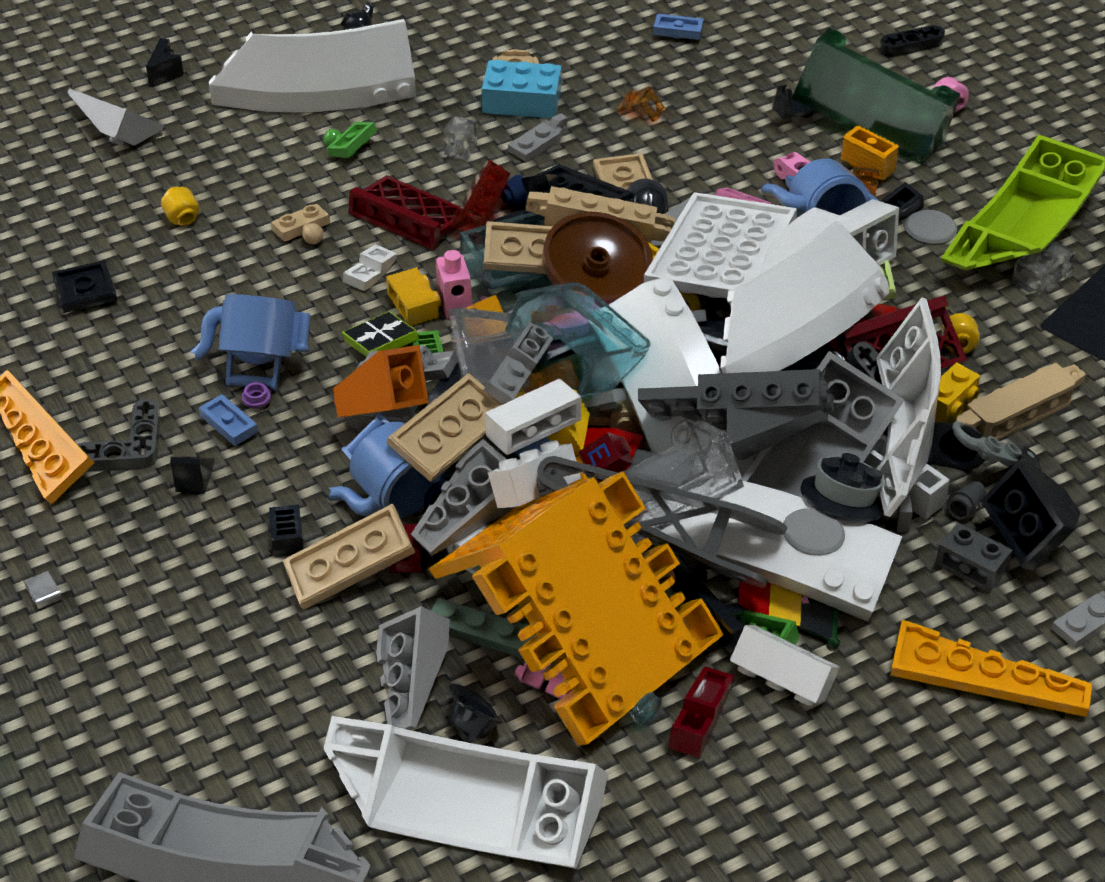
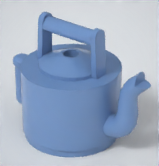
(823, 186)
(256, 333)
(382, 473)

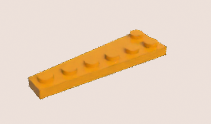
(45, 445)
(942, 662)

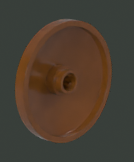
(597, 253)

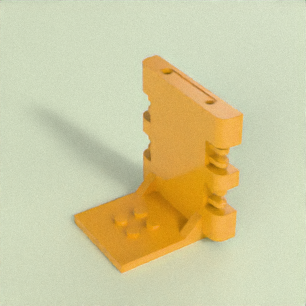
(587, 599)

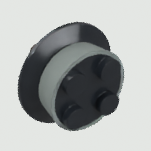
(845, 488)

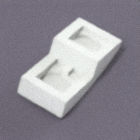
(371, 267)

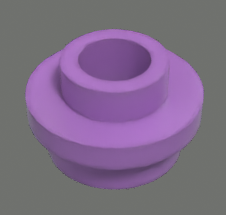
(256, 395)

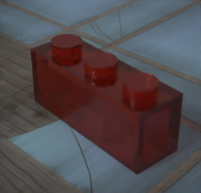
(481, 197)

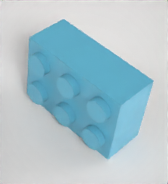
(521, 89)

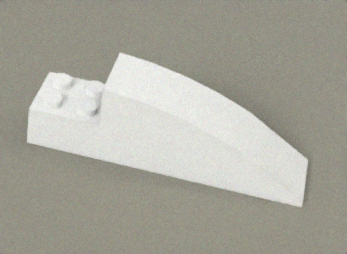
(871, 224)

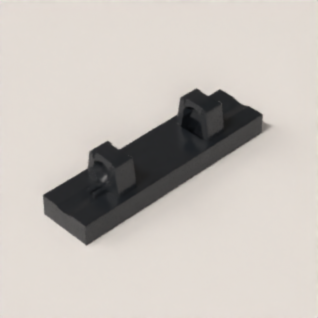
(693, 584)

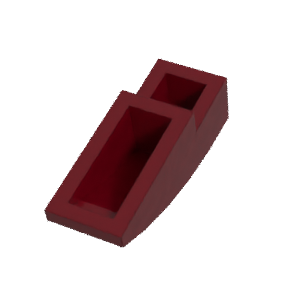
(700, 711)

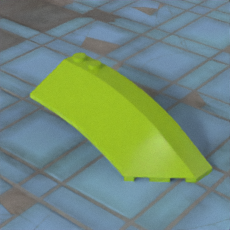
(1029, 207)

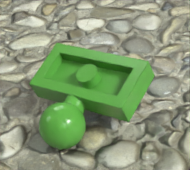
(346, 143)

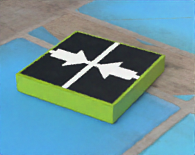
(380, 334)

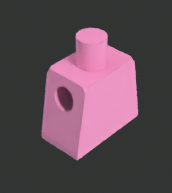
(452, 272)

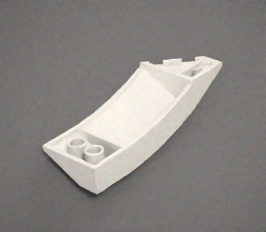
(318, 70)
(801, 303)
(674, 357)
(913, 371)
(844, 579)
(467, 792)

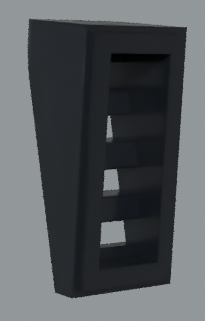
(904, 192)
(287, 541)

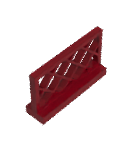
(402, 220)
(889, 323)

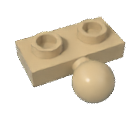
(303, 222)

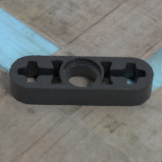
(902, 42)

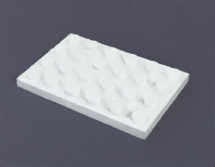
(718, 244)

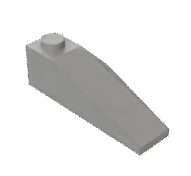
(116, 121)
(464, 502)
(411, 657)

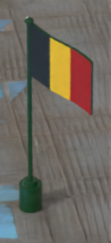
(783, 603)

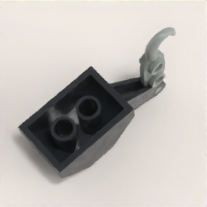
(1025, 503)

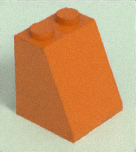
(383, 383)

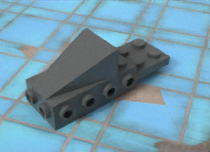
(751, 406)

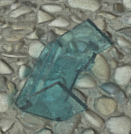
(585, 326)

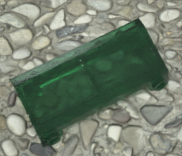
(876, 98)

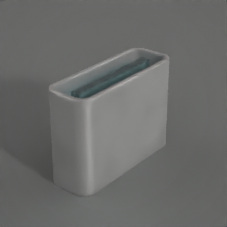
(43, 590)

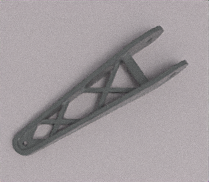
(704, 505)

